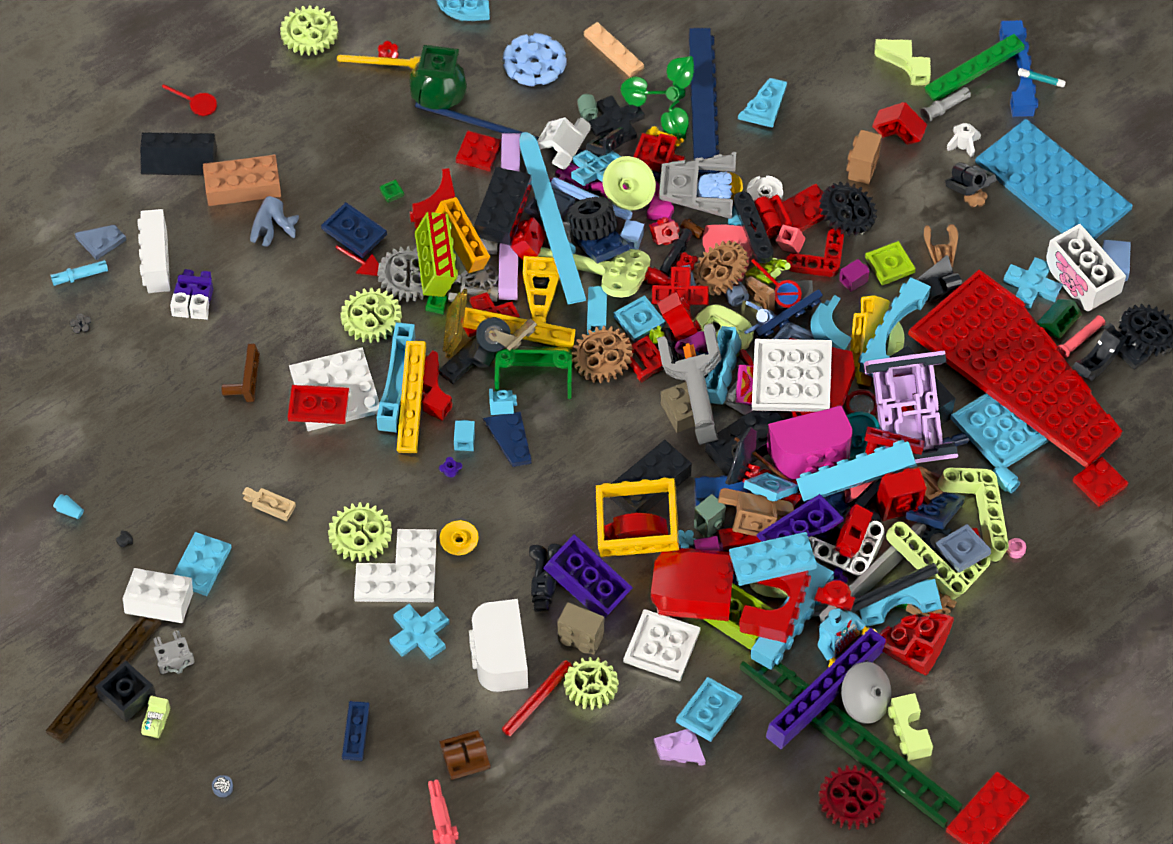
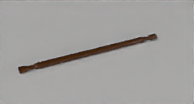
(768, 464)

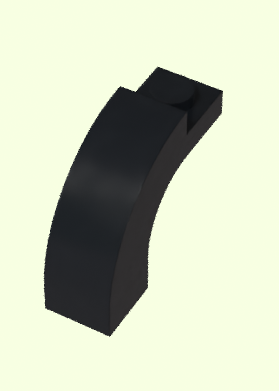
(1101, 355)

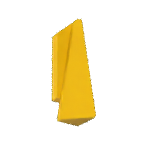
(864, 327)

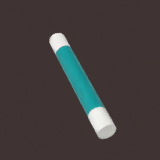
(1040, 77)

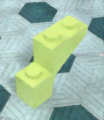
(900, 54)

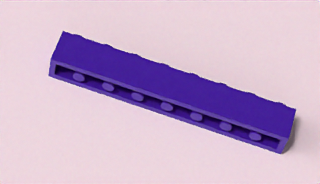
(823, 689)

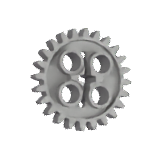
(390, 274)

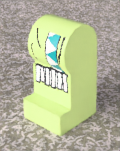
(155, 717)

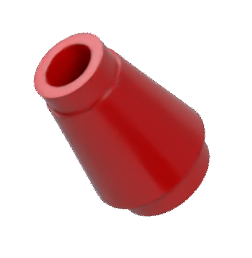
(657, 277)

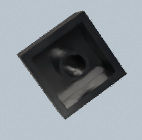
(125, 691)

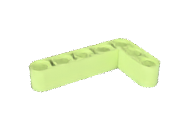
(985, 487)
(922, 550)

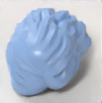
(715, 185)

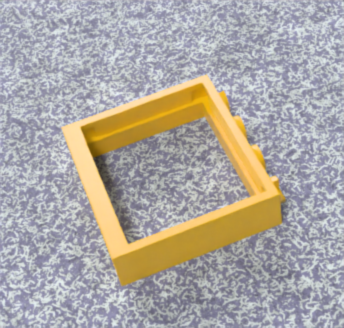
(641, 544)

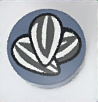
(222, 786)

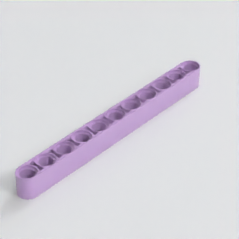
(507, 257)

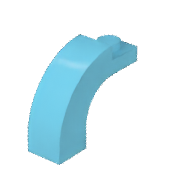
(824, 327)

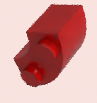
(678, 316)

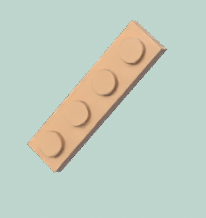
(613, 49)

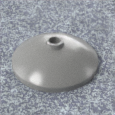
(866, 692)

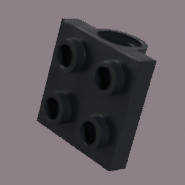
(969, 179)

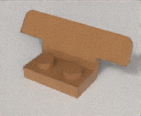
(753, 510)

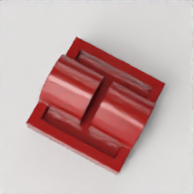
(772, 214)

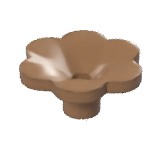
(976, 199)

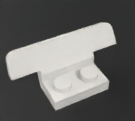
(564, 138)

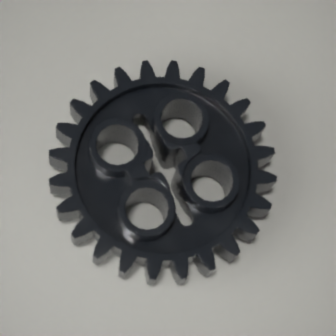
(848, 208)
(1147, 329)

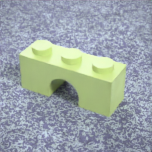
(913, 742)

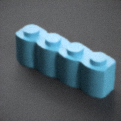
(721, 377)

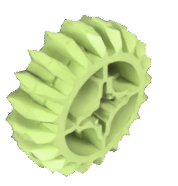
(595, 693)

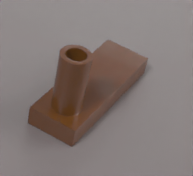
(248, 386)

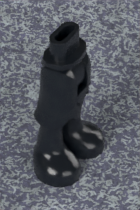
(542, 584)

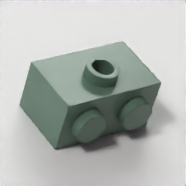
(709, 516)

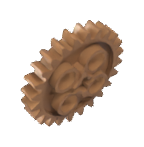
(721, 267)
(602, 354)

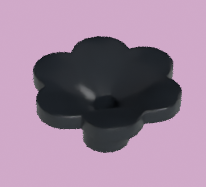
(589, 209)

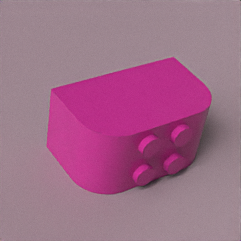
(809, 442)

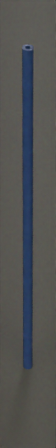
(492, 126)

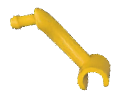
(655, 131)

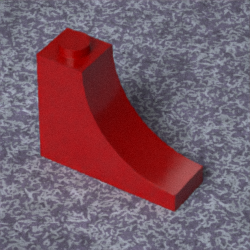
(444, 192)

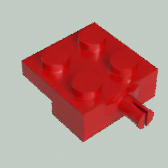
(657, 150)

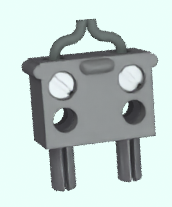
(173, 654)

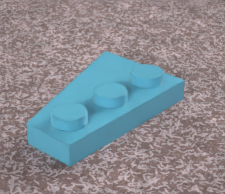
(766, 104)

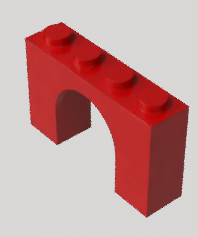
(777, 623)

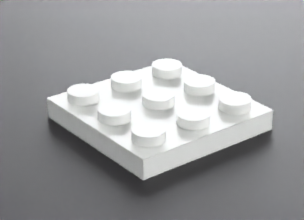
(662, 645)

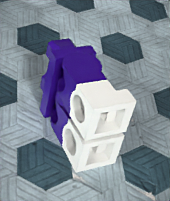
(192, 295)

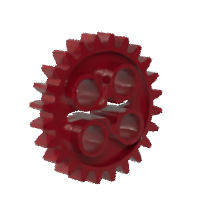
(838, 807)

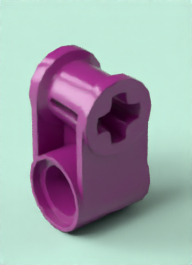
(697, 339)

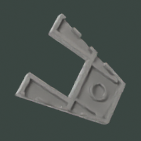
(680, 184)

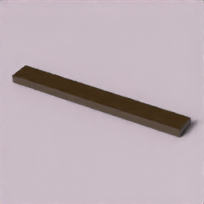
(87, 695)

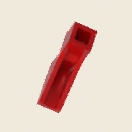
(434, 401)

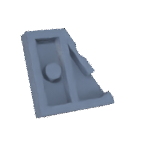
(100, 240)

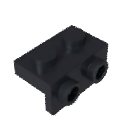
(606, 142)

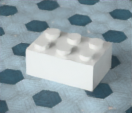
(158, 595)

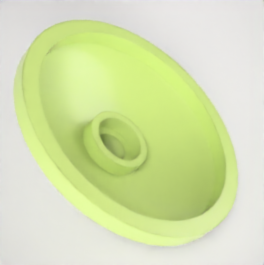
(636, 177)

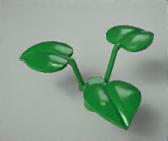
(681, 72)

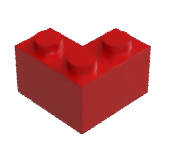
(901, 121)

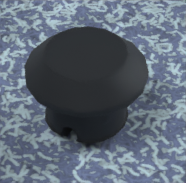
(124, 539)

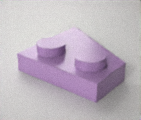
(680, 747)

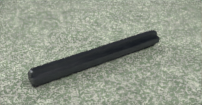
(894, 586)

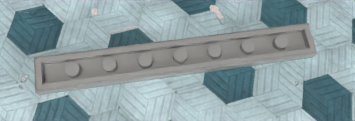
(876, 571)

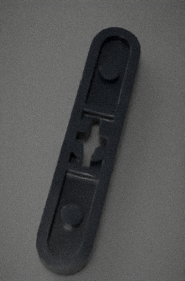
(758, 240)

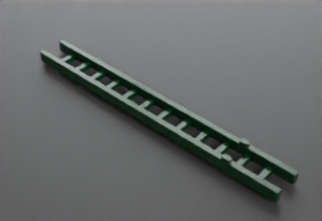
(931, 812)

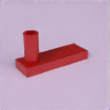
(877, 436)

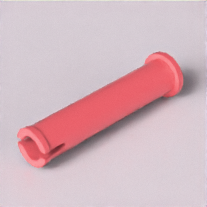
(1081, 336)

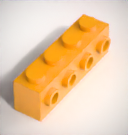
(466, 240)

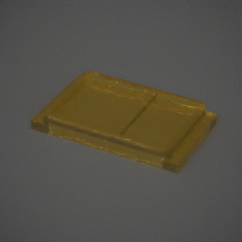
(454, 323)

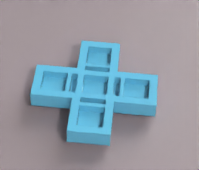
(591, 166)
(1033, 282)
(419, 631)

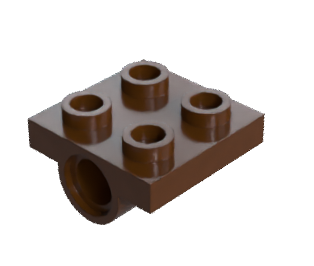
(465, 754)

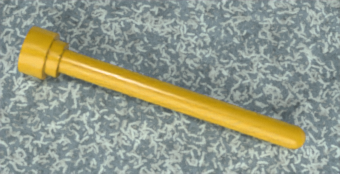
(379, 60)

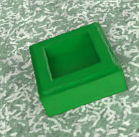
(391, 191)
(437, 304)

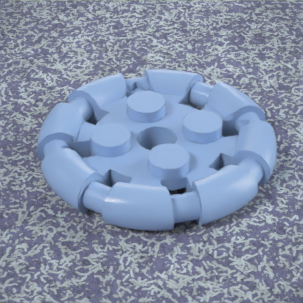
(534, 51)

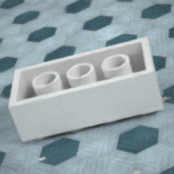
(154, 251)

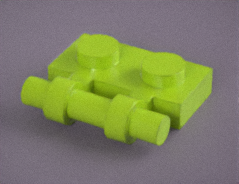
(772, 267)

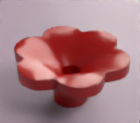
(383, 50)

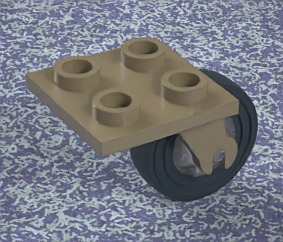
(494, 334)

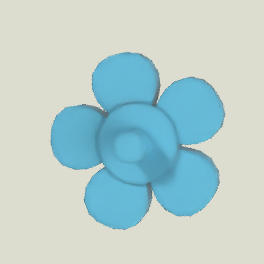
(686, 539)

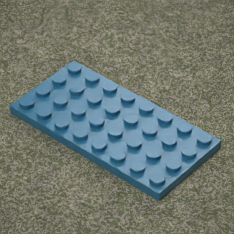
(1053, 181)

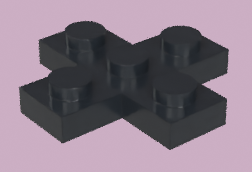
(616, 117)

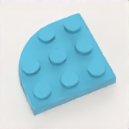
(466, 9)

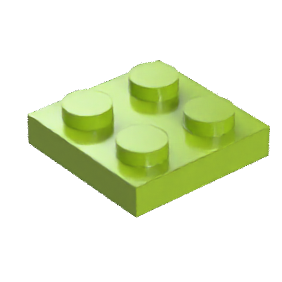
(890, 263)

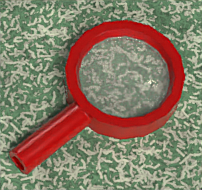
(861, 401)

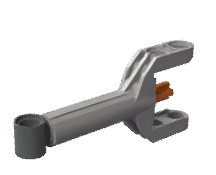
(693, 371)

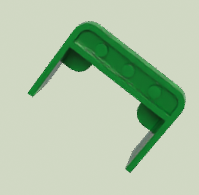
(534, 356)

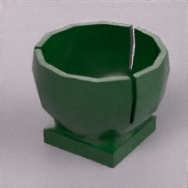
(438, 78)

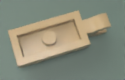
(270, 503)

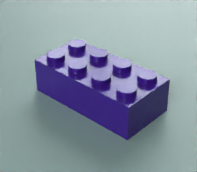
(587, 577)

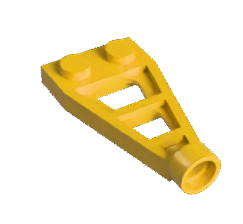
(540, 268)

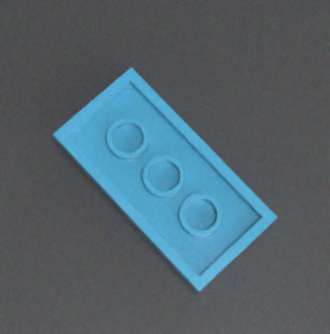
(772, 558)

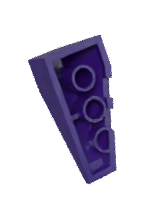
(812, 517)

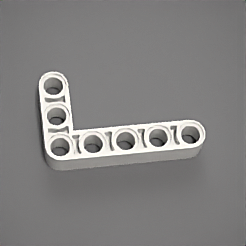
(860, 556)

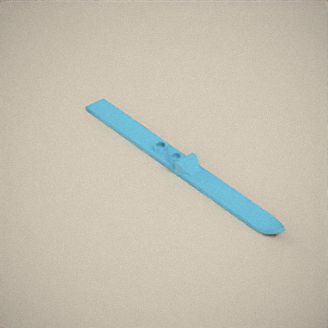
(551, 219)

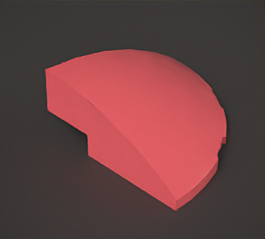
(719, 233)

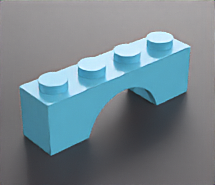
(922, 595)

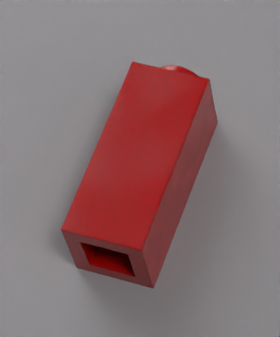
(853, 531)

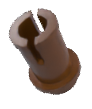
(696, 230)

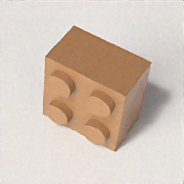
(864, 156)

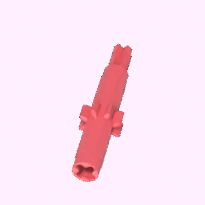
(445, 832)

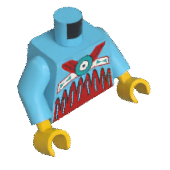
(839, 632)

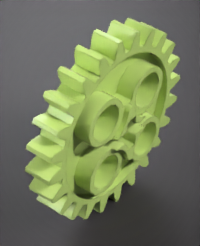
(309, 30)
(381, 306)
(347, 542)

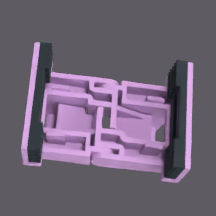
(894, 389)

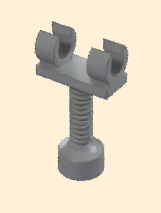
(493, 291)

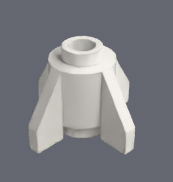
(964, 138)

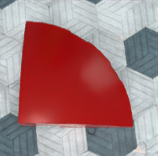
(917, 640)

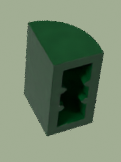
(1060, 317)

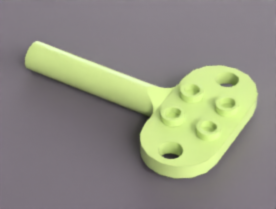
(620, 272)

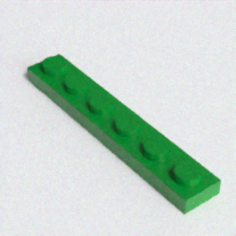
(974, 67)

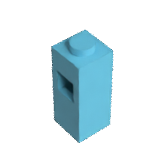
(596, 308)

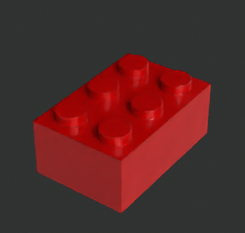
(900, 493)

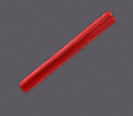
(537, 697)

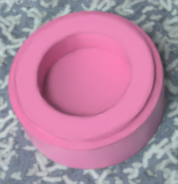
(1016, 548)

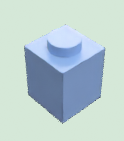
(633, 233)

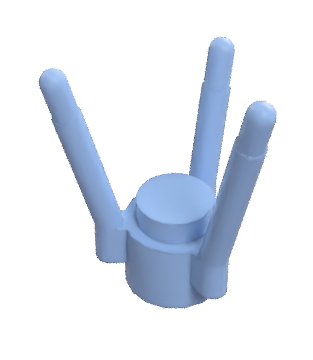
(763, 316)

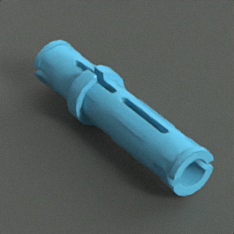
(80, 272)

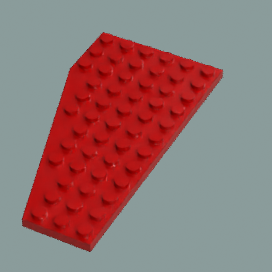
(1017, 363)

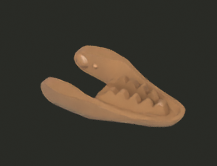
(938, 252)

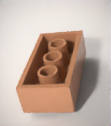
(241, 180)

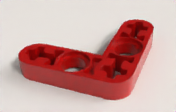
(827, 260)

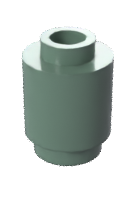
(587, 107)

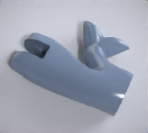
(263, 224)

